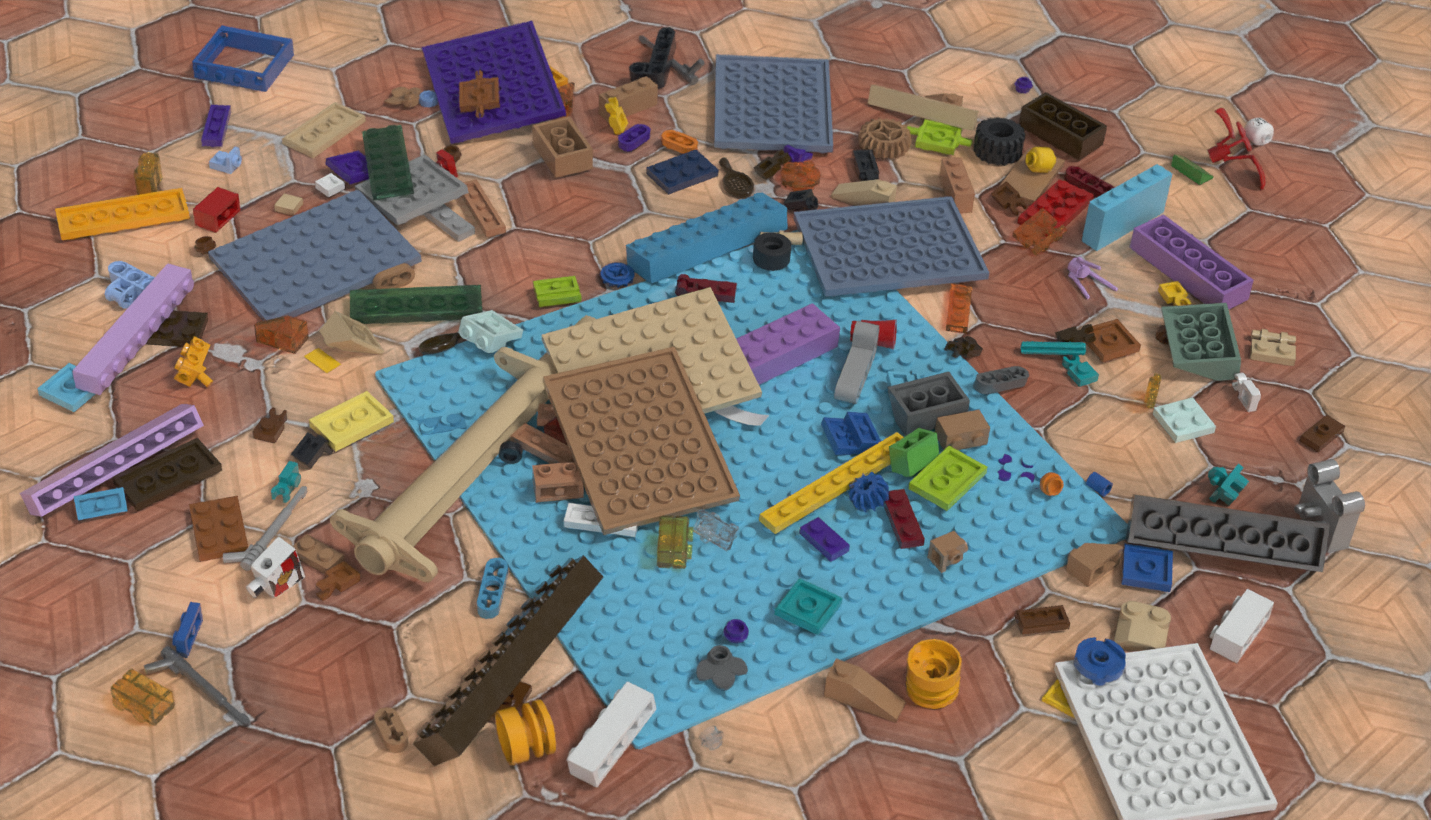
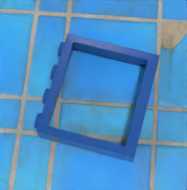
(245, 40)

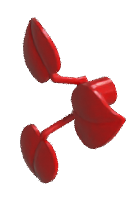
(1222, 150)

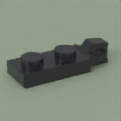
(865, 165)

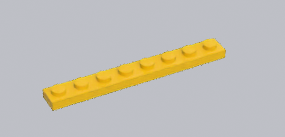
(828, 486)

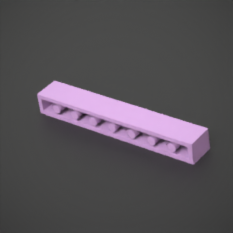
(133, 329)
(111, 460)

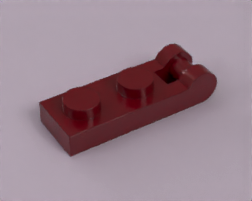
(723, 290)

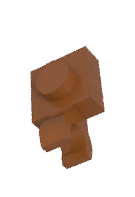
(339, 577)

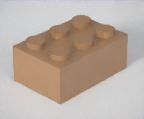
(562, 147)

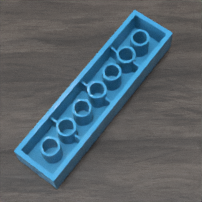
(705, 237)

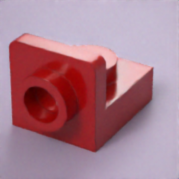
(447, 162)

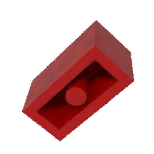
(216, 209)

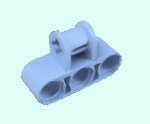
(126, 283)

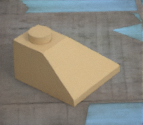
(349, 335)

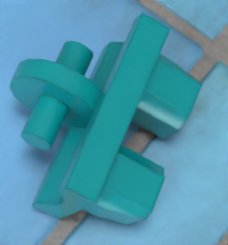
(1219, 477)

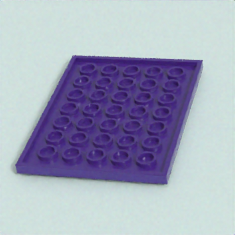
(523, 74)

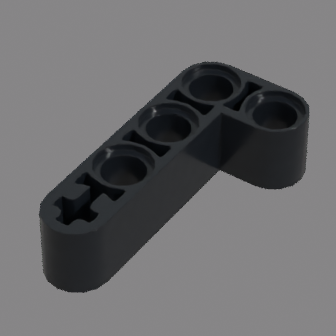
(660, 61)

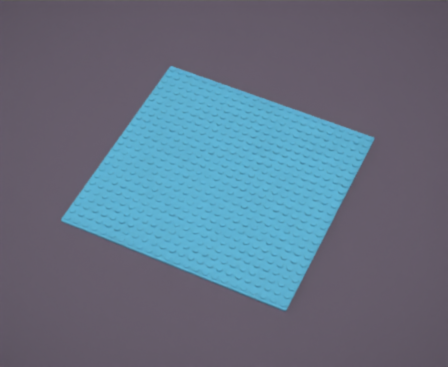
(661, 622)

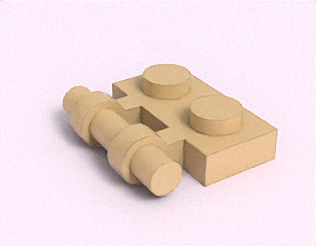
(1270, 351)

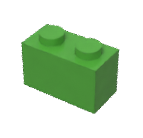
(914, 452)

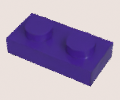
(824, 539)

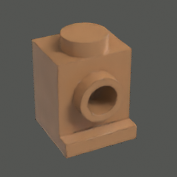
(947, 550)

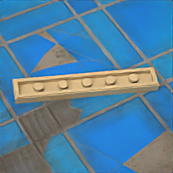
(923, 107)

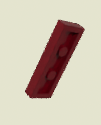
(903, 520)

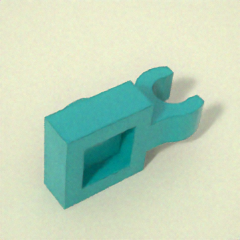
(288, 480)

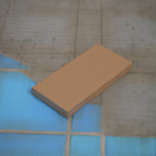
(1031, 184)

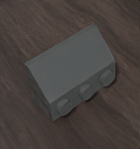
(924, 400)

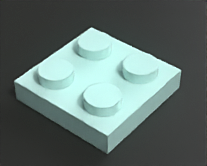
(1184, 420)

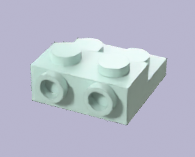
(488, 330)

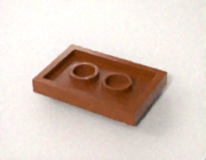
(218, 527)

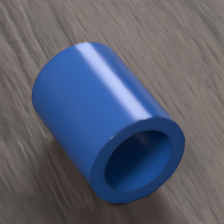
(1099, 484)

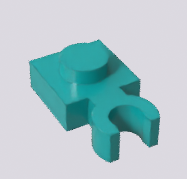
(1080, 372)

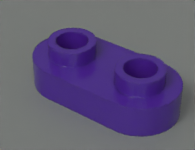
(634, 137)

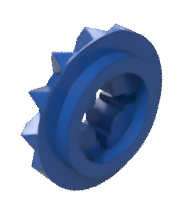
(611, 271)

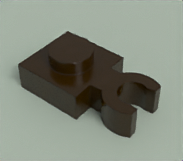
(769, 166)
(1074, 335)
(964, 345)

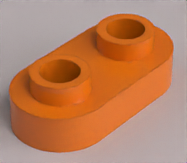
(678, 141)

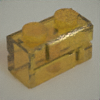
(673, 542)
(142, 697)

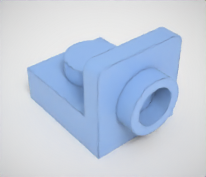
(226, 161)

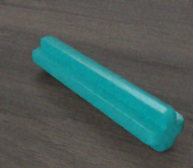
(1053, 348)

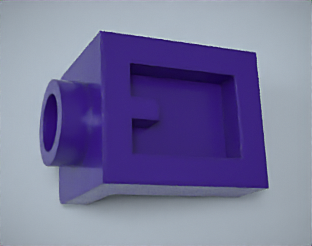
(797, 155)

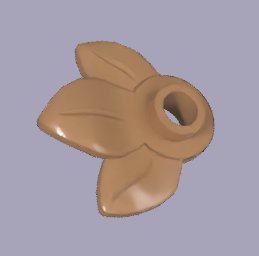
(408, 97)

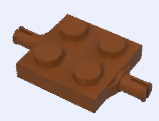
(479, 94)

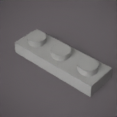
(450, 222)

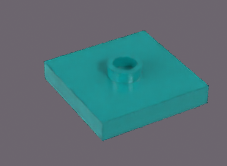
(808, 606)

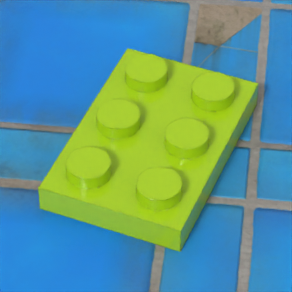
(948, 478)

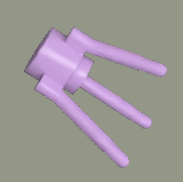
(1080, 268)

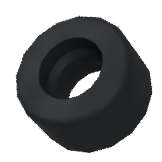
(772, 251)

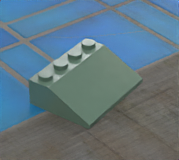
(1202, 340)

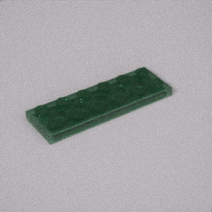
(387, 162)
(415, 304)

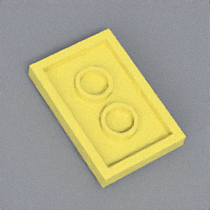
(351, 420)

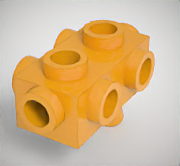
(191, 364)

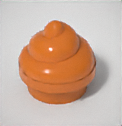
(1051, 484)

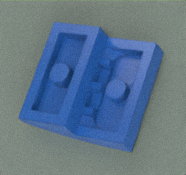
(851, 434)

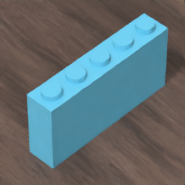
(1126, 207)

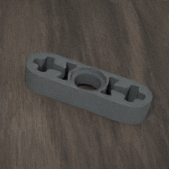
(992, 381)

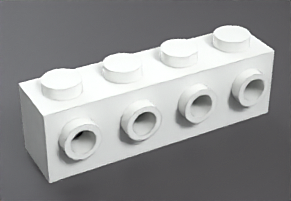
(611, 734)

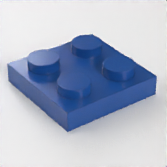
(1147, 567)

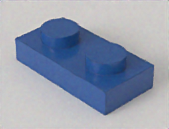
(189, 628)

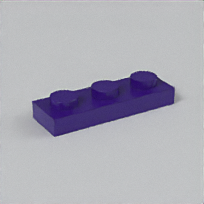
(216, 125)

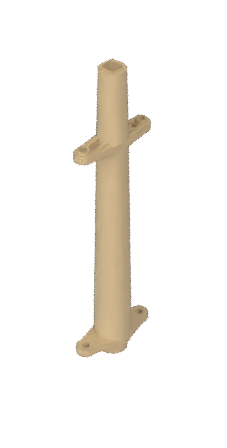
(391, 537)

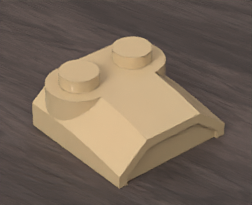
(1142, 626)

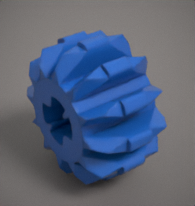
(868, 492)

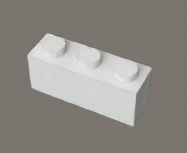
(1241, 625)

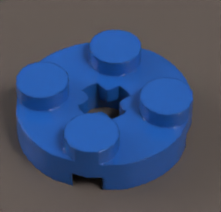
(1097, 671)

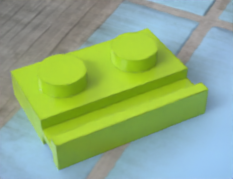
(557, 291)

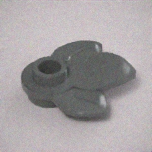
(721, 667)

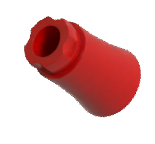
(887, 332)

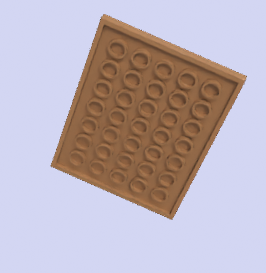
(640, 440)

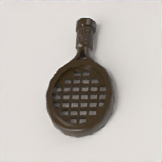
(731, 177)
(439, 343)

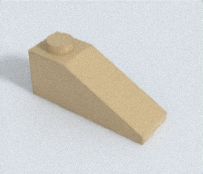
(865, 192)

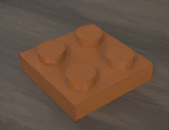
(1113, 341)

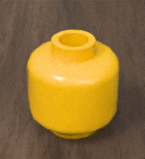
(1040, 159)

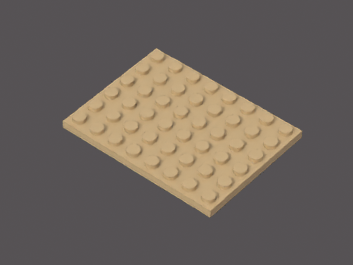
(688, 322)

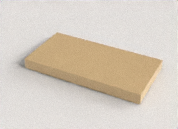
(323, 130)

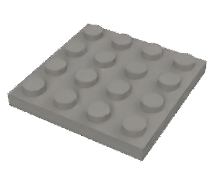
(431, 187)

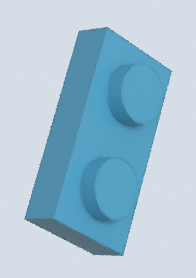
(455, 420)
(100, 503)

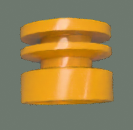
(933, 673)
(530, 731)

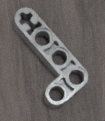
(858, 362)

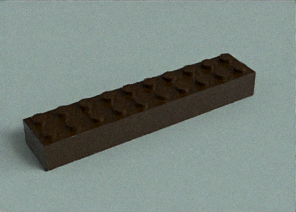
(507, 661)

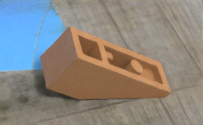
(862, 691)

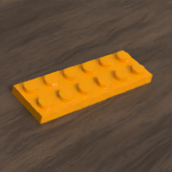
(122, 213)

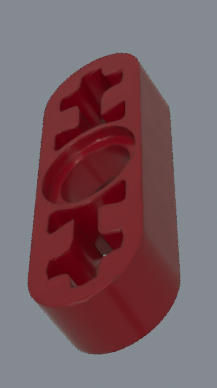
(1079, 177)

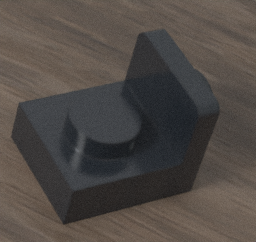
(801, 199)
(311, 449)

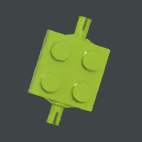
(939, 137)

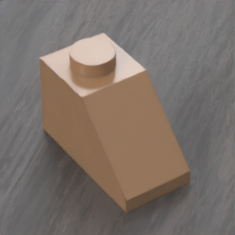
(1093, 561)

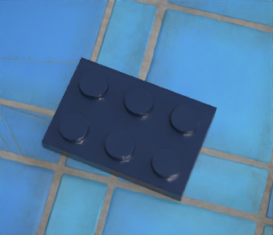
(682, 171)

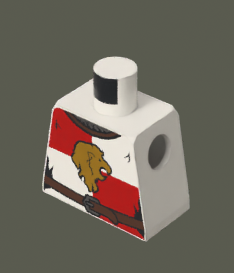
(276, 570)

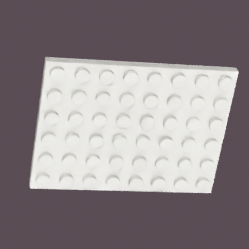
(1166, 739)

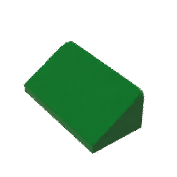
(1190, 169)

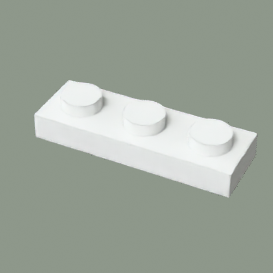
(584, 518)

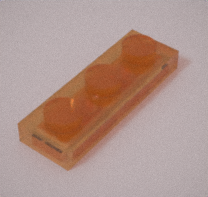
(958, 308)

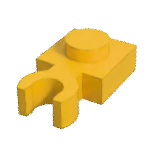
(617, 117)
(1174, 293)

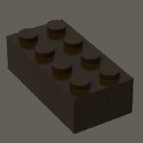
(1062, 125)

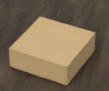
(288, 204)

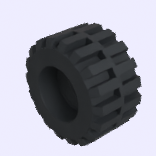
(999, 141)

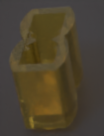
(148, 173)

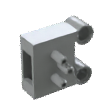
(1327, 504)

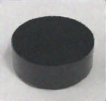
(510, 452)

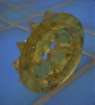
(1152, 390)

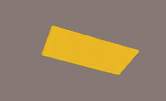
(322, 360)

